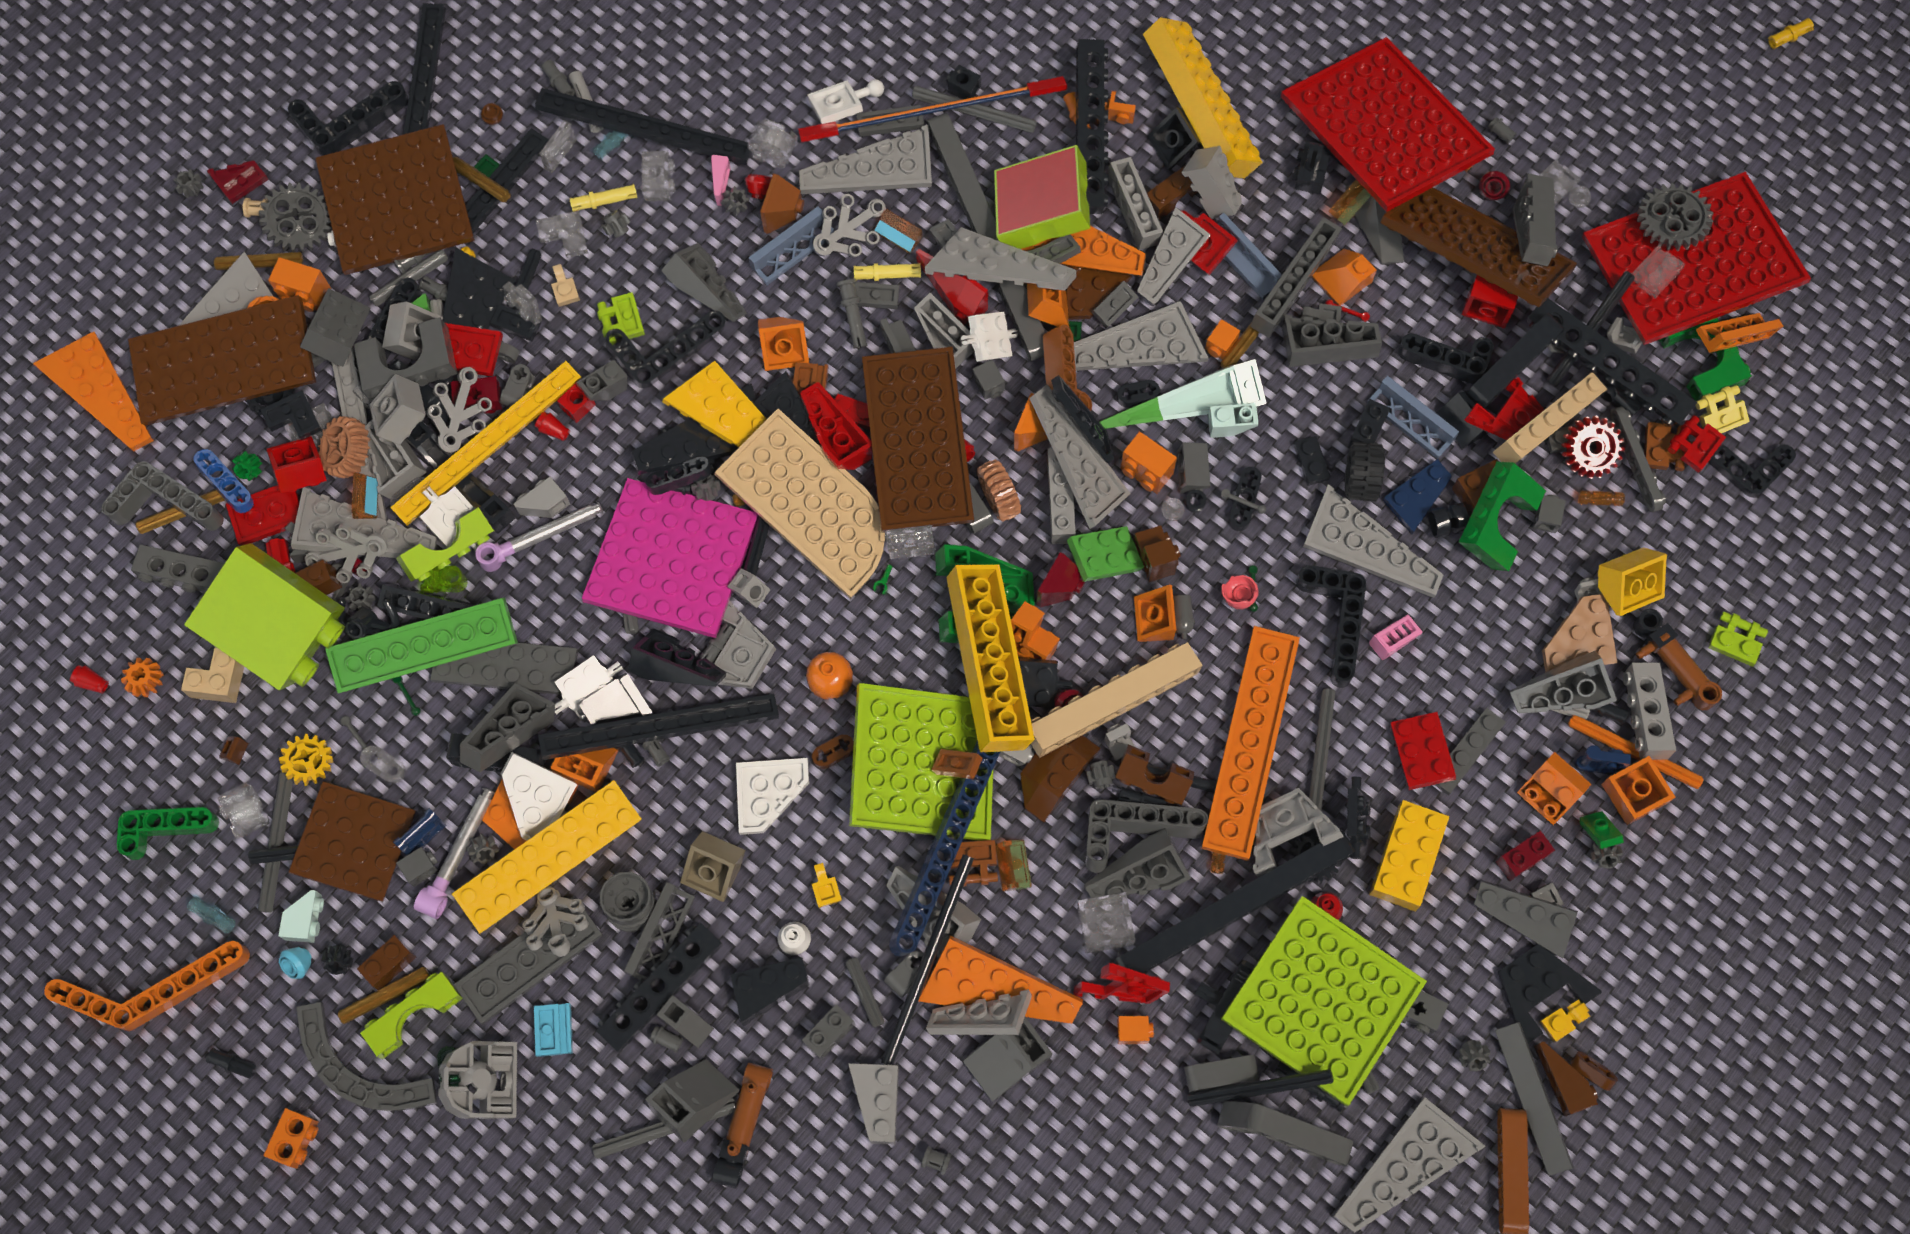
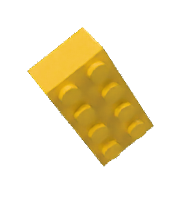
(1409, 855)

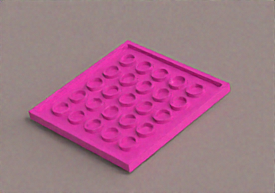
(670, 558)

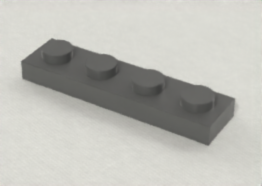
(1472, 747)

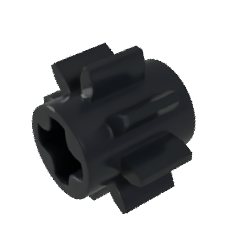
(337, 959)

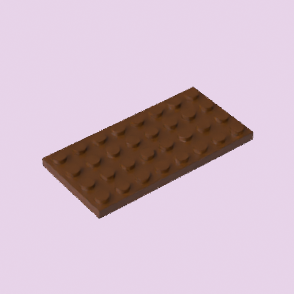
(1476, 244)
(221, 360)
(917, 439)

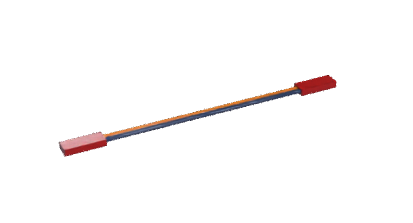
(832, 129)

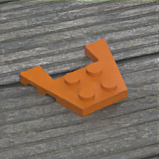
(501, 817)

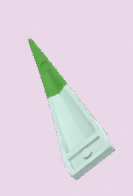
(1226, 386)

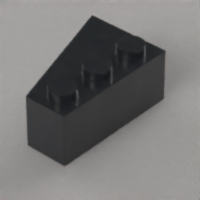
(767, 986)

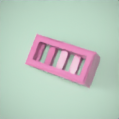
(720, 174)
(1383, 645)

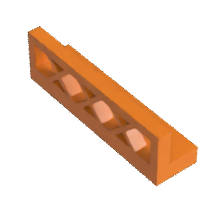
(1736, 337)

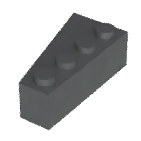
(1536, 220)
(1329, 341)
(505, 727)

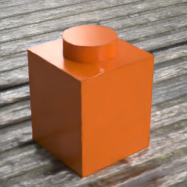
(1222, 339)
(1134, 1029)

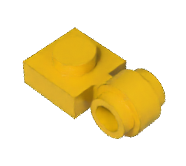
(1559, 1024)

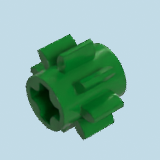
(247, 466)

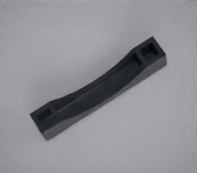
(495, 511)

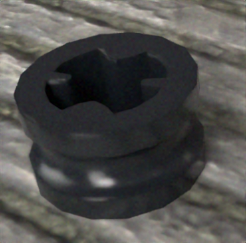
(1192, 507)

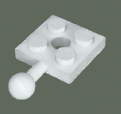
(846, 98)

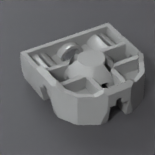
(482, 1075)

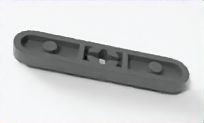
(1641, 470)

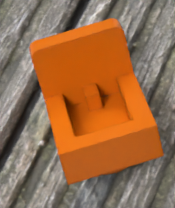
(1119, 112)

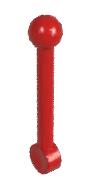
(1364, 316)

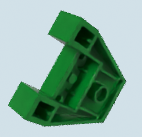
(1016, 582)

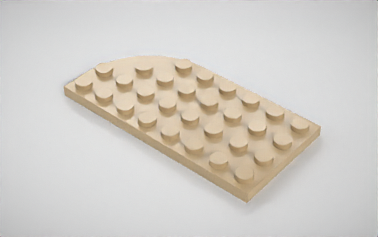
(808, 501)

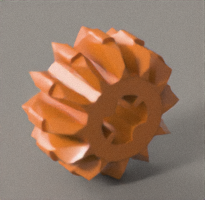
(138, 685)

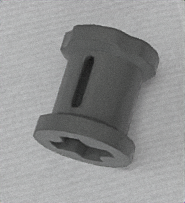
(936, 1160)

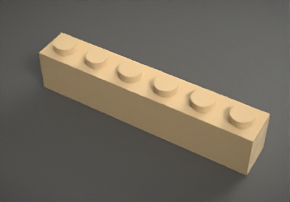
(1550, 419)

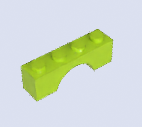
(420, 560)
(385, 1033)

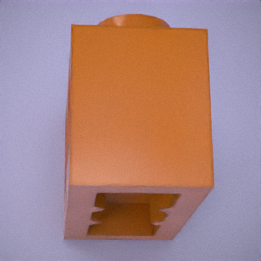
(285, 1135)

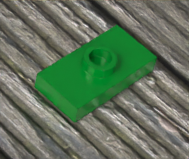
(1601, 830)

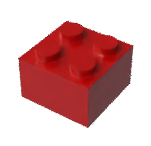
(1489, 303)
(296, 465)

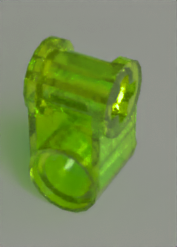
(440, 580)

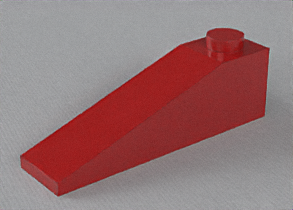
(961, 295)
(836, 432)

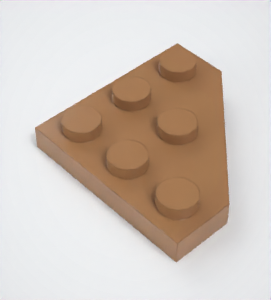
(1581, 632)

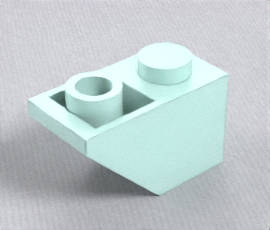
(1232, 419)
(301, 918)

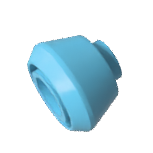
(295, 962)

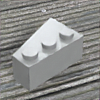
(1213, 181)
(943, 328)
(393, 463)
(878, 1099)

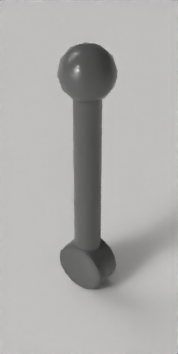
(1225, 494)
(346, 721)

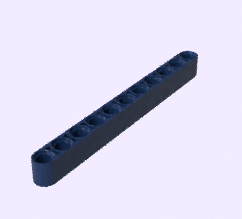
(934, 864)

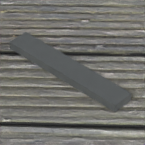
(1534, 1099)

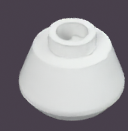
(800, 940)

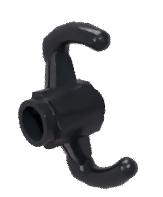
(366, 621)

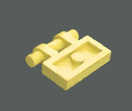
(1725, 417)

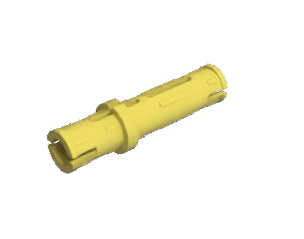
(593, 200)
(887, 271)

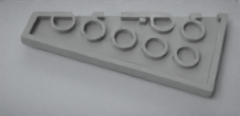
(880, 166)

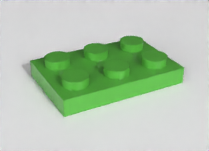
(1105, 553)

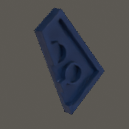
(1417, 495)

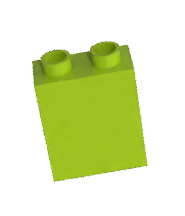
(267, 618)

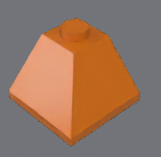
(1344, 275)
(782, 342)
(1029, 428)

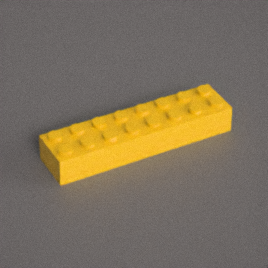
(1201, 94)
(990, 658)
(546, 857)

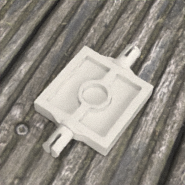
(989, 336)
(444, 513)
(583, 682)

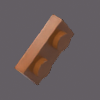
(957, 764)

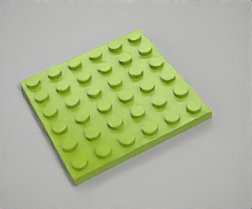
(894, 756)
(1324, 999)

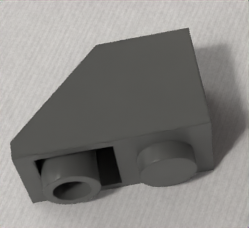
(604, 382)
(685, 1021)

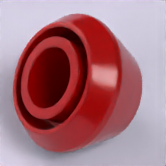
(757, 185)
(1333, 902)

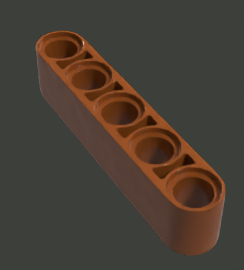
(1513, 1171)

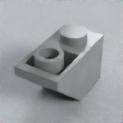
(543, 500)

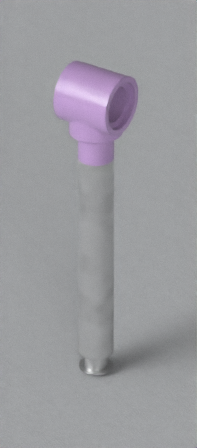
(533, 537)
(433, 899)

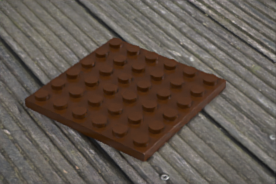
(394, 199)

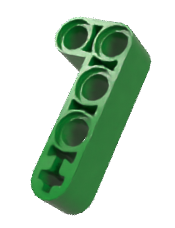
(168, 826)

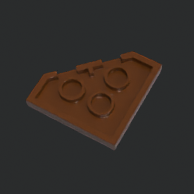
(1089, 290)

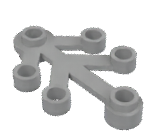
(846, 228)
(457, 413)
(349, 550)
(547, 901)

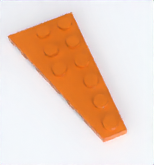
(1102, 253)
(93, 382)
(971, 975)

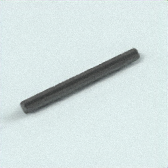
(976, 110)
(1322, 747)
(276, 840)
(646, 1134)

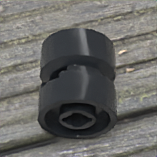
(1448, 520)

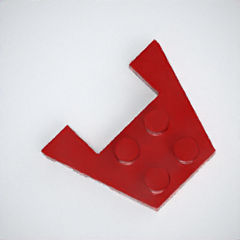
(1513, 415)
(1126, 984)

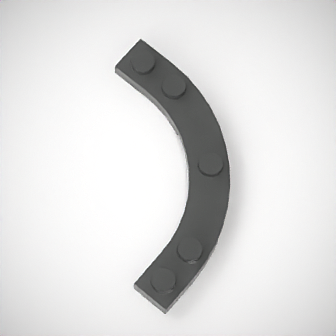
(1056, 251)
(347, 1084)

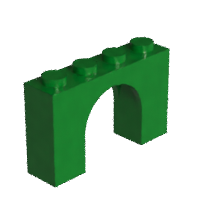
(1729, 369)
(1482, 531)

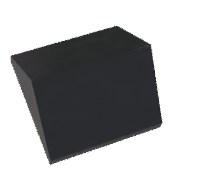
(1455, 413)

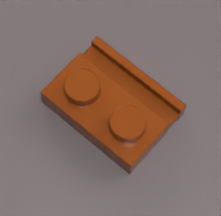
(808, 374)

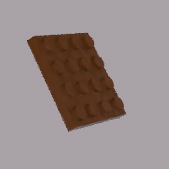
(351, 842)

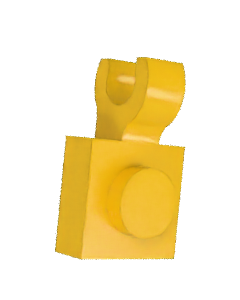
(825, 889)

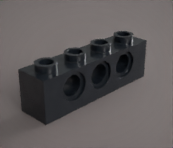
(418, 602)

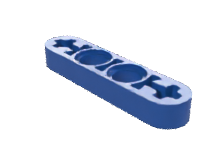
(222, 481)

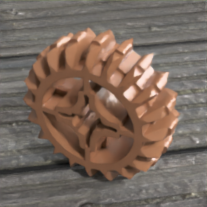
(344, 447)
(999, 490)

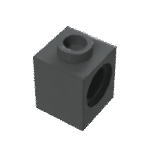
(988, 380)
(1549, 514)
(418, 866)

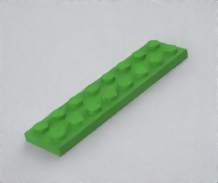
(421, 645)

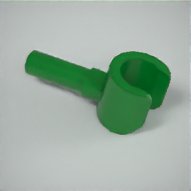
(884, 579)

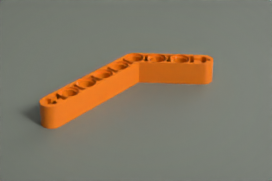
(155, 993)

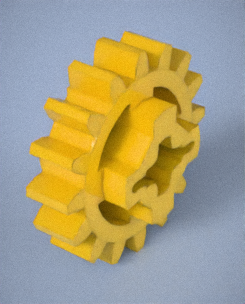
(316, 755)

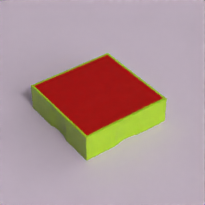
(1042, 198)

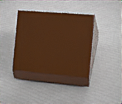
(233, 749)

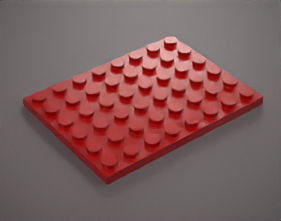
(1387, 124)
(1733, 267)

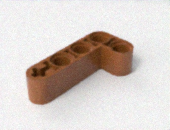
(1060, 360)

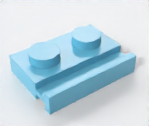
(553, 1030)

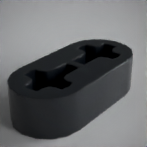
(1138, 393)

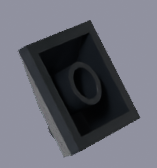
(1173, 138)

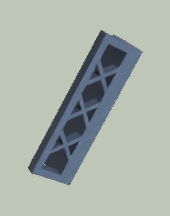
(782, 244)
(1249, 261)
(1421, 415)

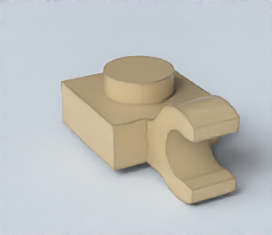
(564, 289)

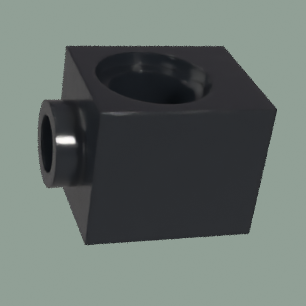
(966, 90)

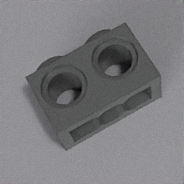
(828, 1032)

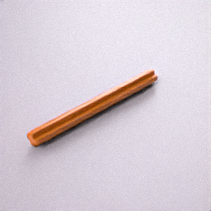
(1619, 743)

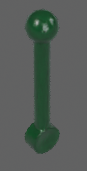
(1253, 571)
(415, 710)

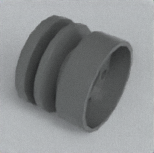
(620, 890)

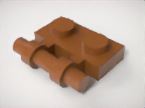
(1656, 445)
(984, 855)

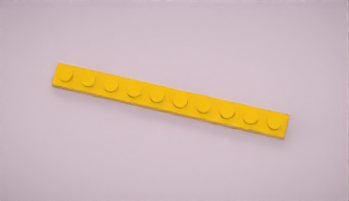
(487, 442)

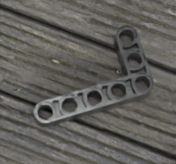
(147, 480)
(1136, 824)
(1286, 1130)

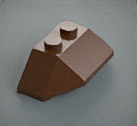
(1051, 776)

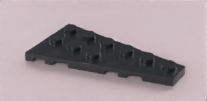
(472, 296)
(683, 444)

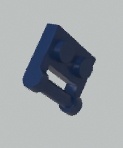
(1602, 761)
(420, 833)

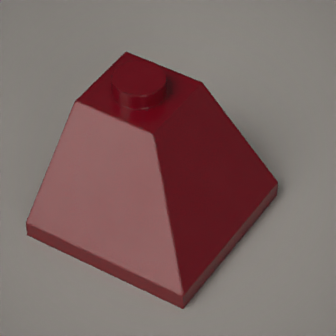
(1060, 583)

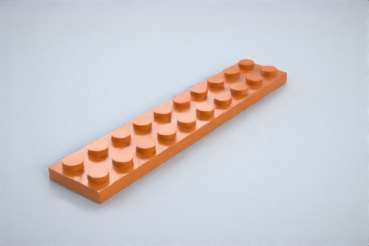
(1250, 743)

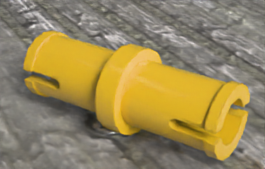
(1791, 33)

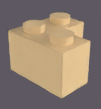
(216, 684)

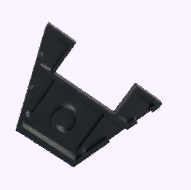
(1534, 979)

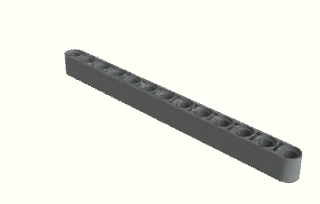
(983, 222)

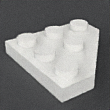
(767, 790)
(534, 794)

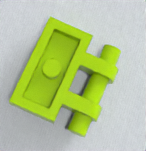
(627, 314)
(1734, 644)

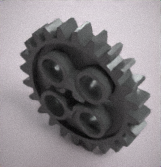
(292, 199)
(1675, 216)

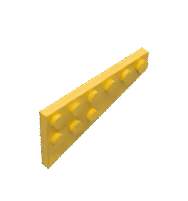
(717, 405)

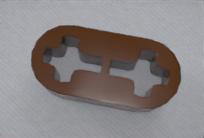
(831, 746)
(1594, 1071)

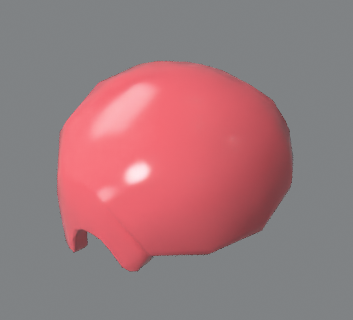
(1240, 592)

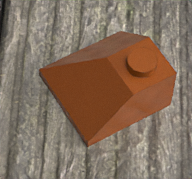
(780, 204)

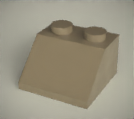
(712, 866)

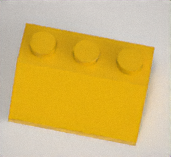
(1633, 580)

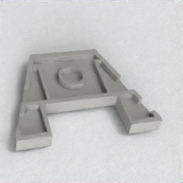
(745, 651)
(1284, 820)

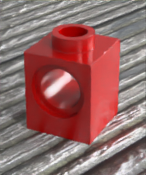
(575, 411)

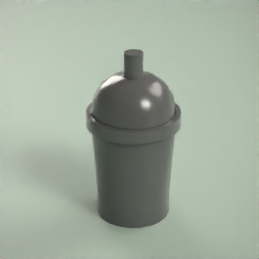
(1183, 615)

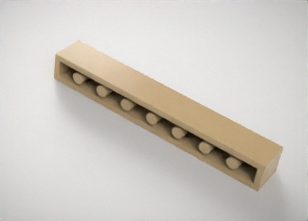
(1114, 699)

